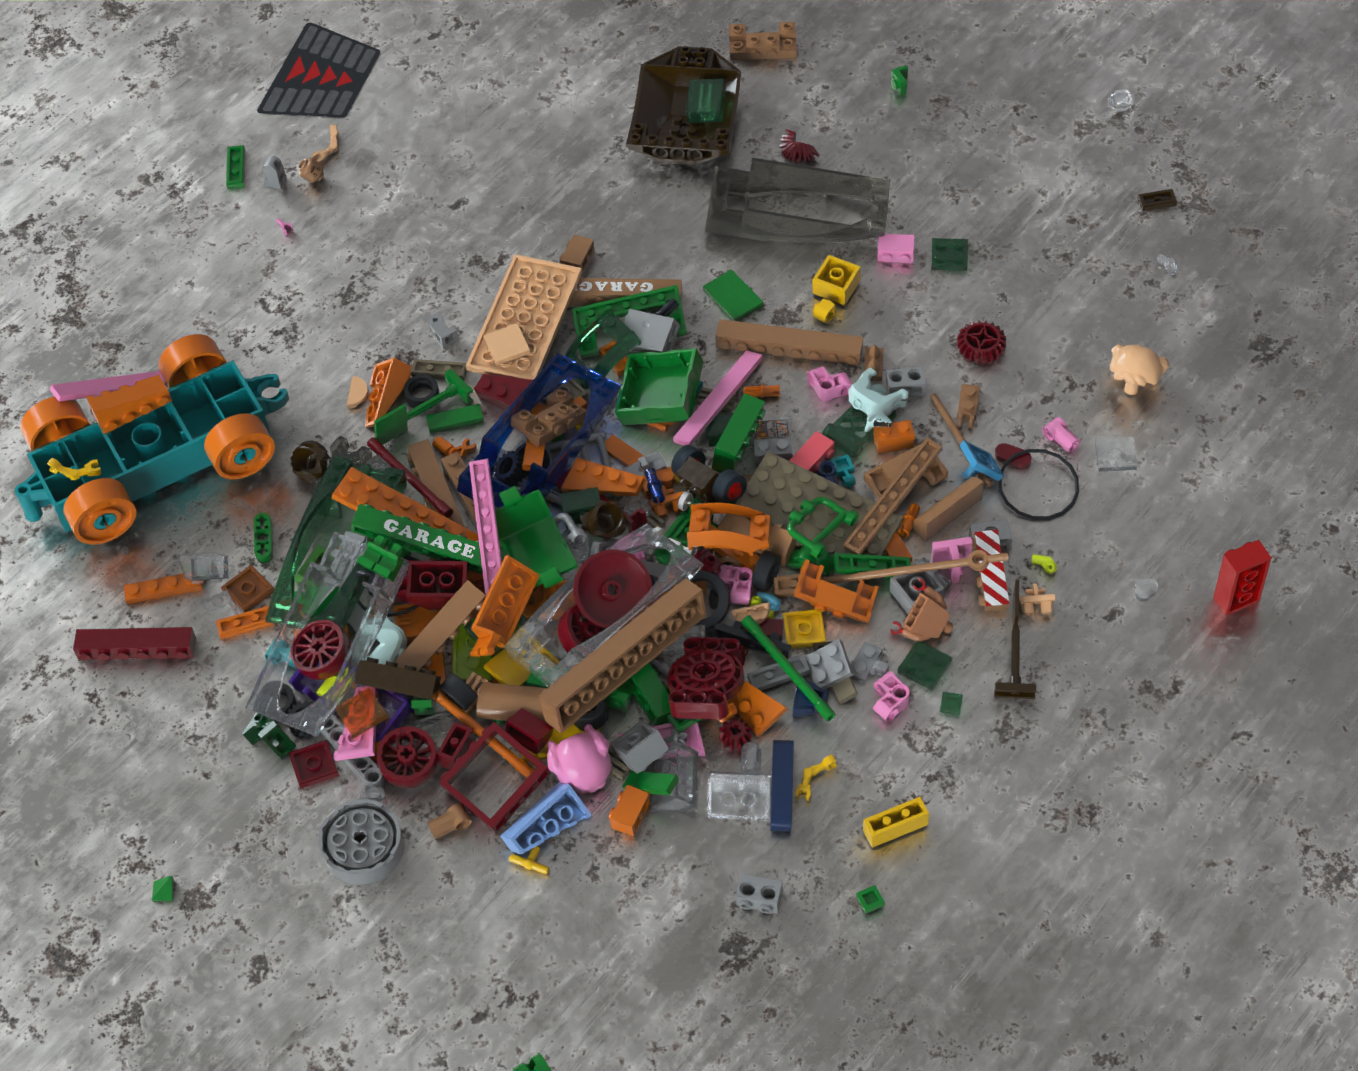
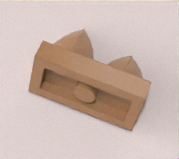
(874, 360)

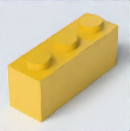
(895, 822)

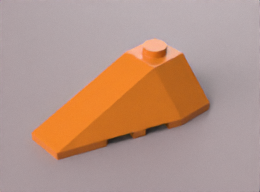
(387, 383)

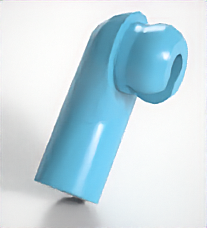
(772, 599)

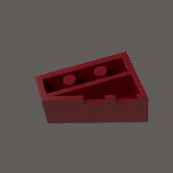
(500, 390)

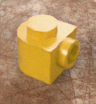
(824, 311)

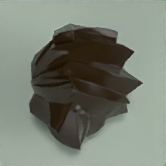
(309, 460)
(605, 520)

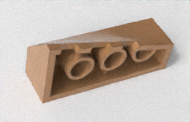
(780, 541)

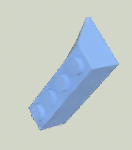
(546, 819)

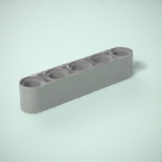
(365, 774)

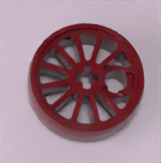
(573, 630)
(315, 648)
(414, 760)

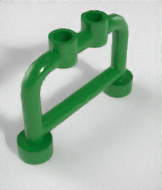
(808, 507)

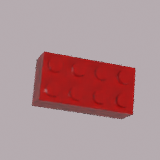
(1242, 577)

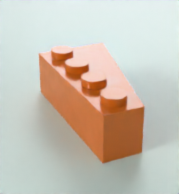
(128, 402)

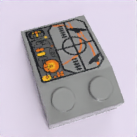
(772, 437)

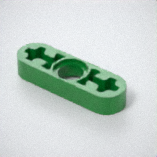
(268, 543)

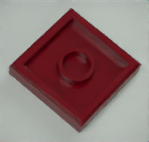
(313, 764)

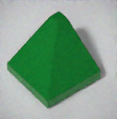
(163, 889)

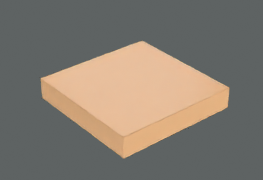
(506, 344)

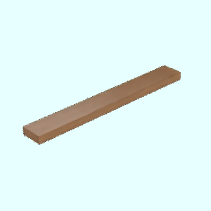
(892, 497)

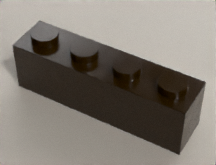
(398, 679)

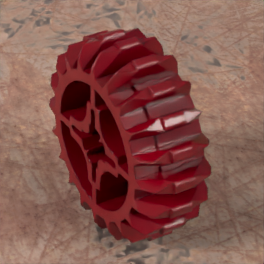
(981, 342)

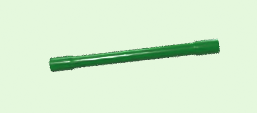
(820, 705)

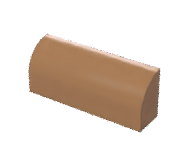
(949, 508)
(504, 700)

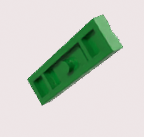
(845, 563)

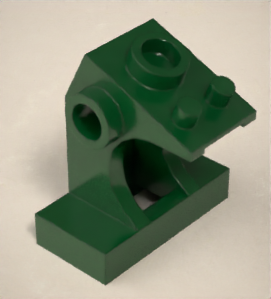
(266, 728)

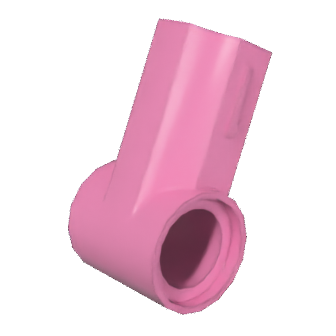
(1058, 431)

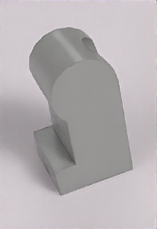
(274, 172)
(442, 333)

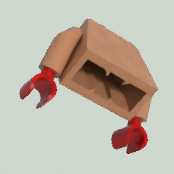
(926, 617)

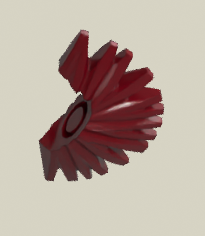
(795, 150)

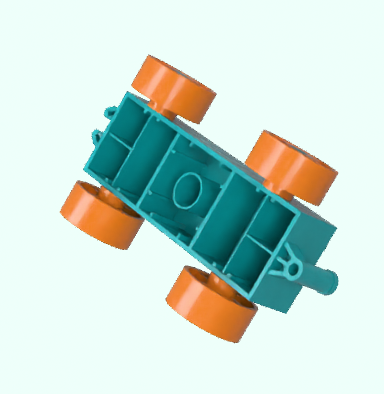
(210, 421)

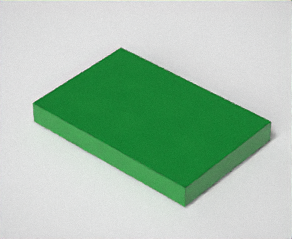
(733, 296)

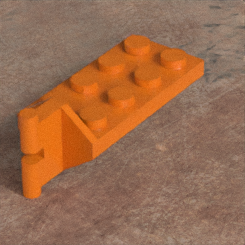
(503, 606)

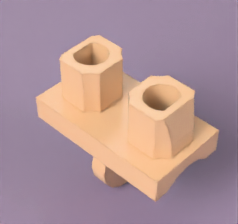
(1045, 601)

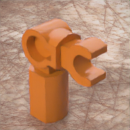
(447, 448)

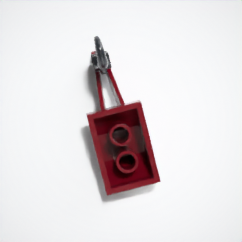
(428, 582)

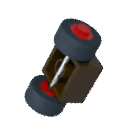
(704, 482)

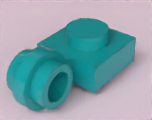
(844, 468)

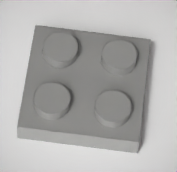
(829, 665)

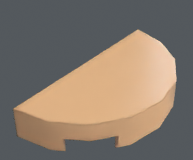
(357, 393)
(757, 612)

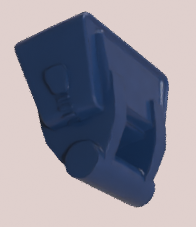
(802, 705)

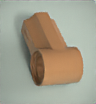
(454, 819)

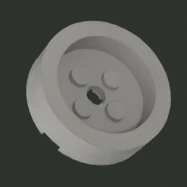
(371, 858)

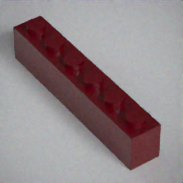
(134, 643)

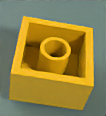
(836, 279)

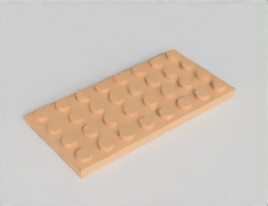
(536, 298)

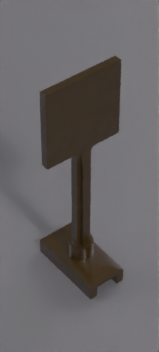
(1015, 688)

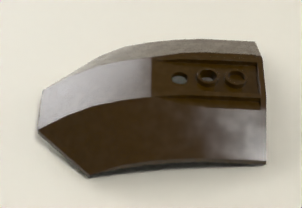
(663, 105)

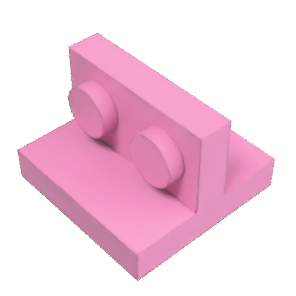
(952, 550)

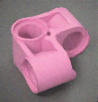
(828, 386)
(740, 590)
(890, 688)

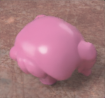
(581, 760)

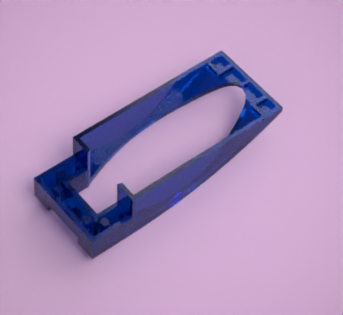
(554, 374)

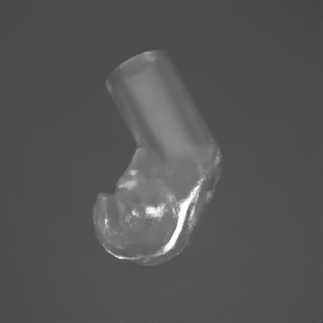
(1169, 264)

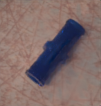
(654, 485)

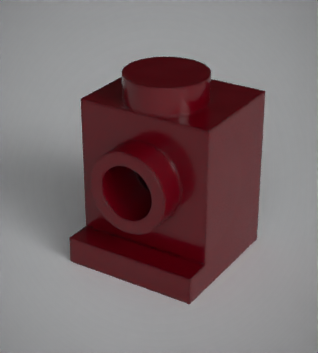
(709, 561)

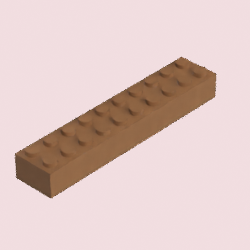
(622, 655)

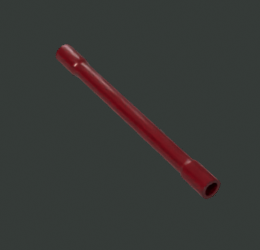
(438, 504)

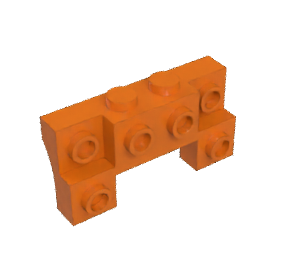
(833, 598)

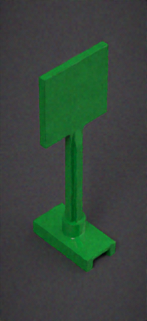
(395, 422)

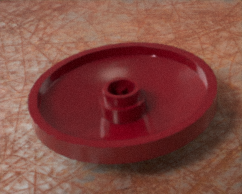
(609, 586)

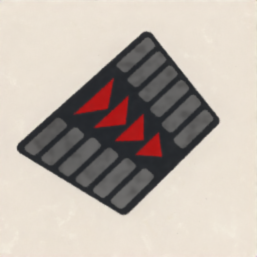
(320, 75)

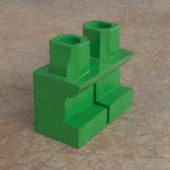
(380, 560)

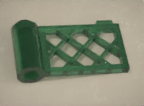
(845, 438)

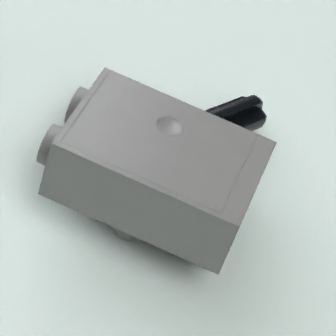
(655, 330)

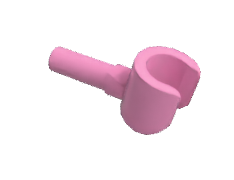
(285, 226)

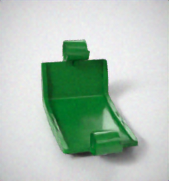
(532, 536)

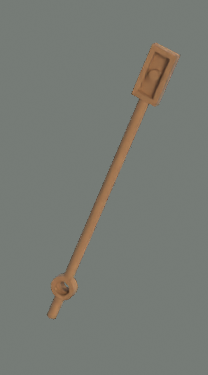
(786, 585)

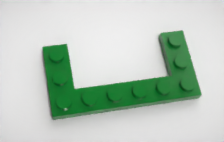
(641, 302)

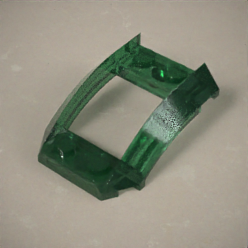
(617, 330)

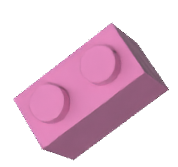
(896, 248)

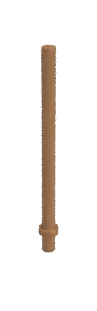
(956, 432)

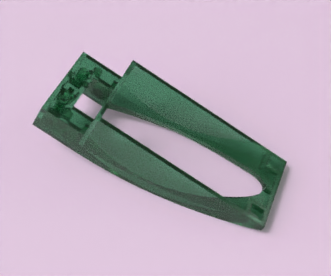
(320, 507)

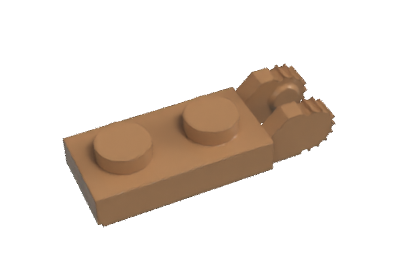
(968, 404)

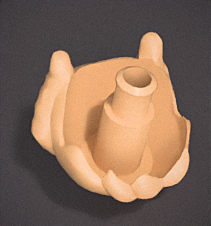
(1137, 366)

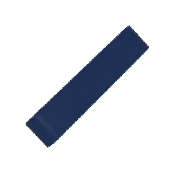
(782, 785)

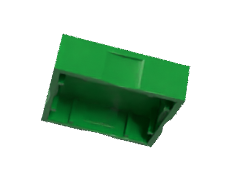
(659, 387)

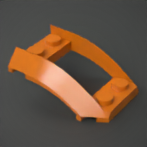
(701, 535)

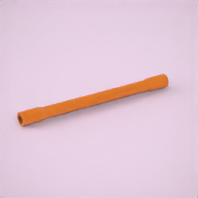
(518, 763)

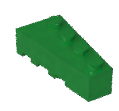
(738, 433)

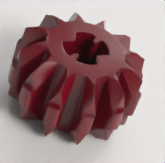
(728, 731)

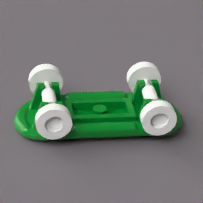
(680, 527)

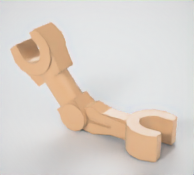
(332, 148)

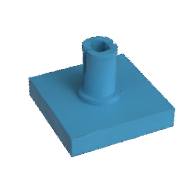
(980, 461)

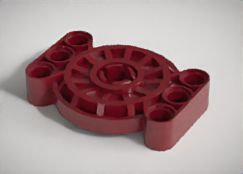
(705, 678)

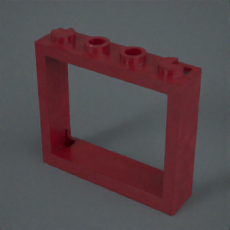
(516, 798)

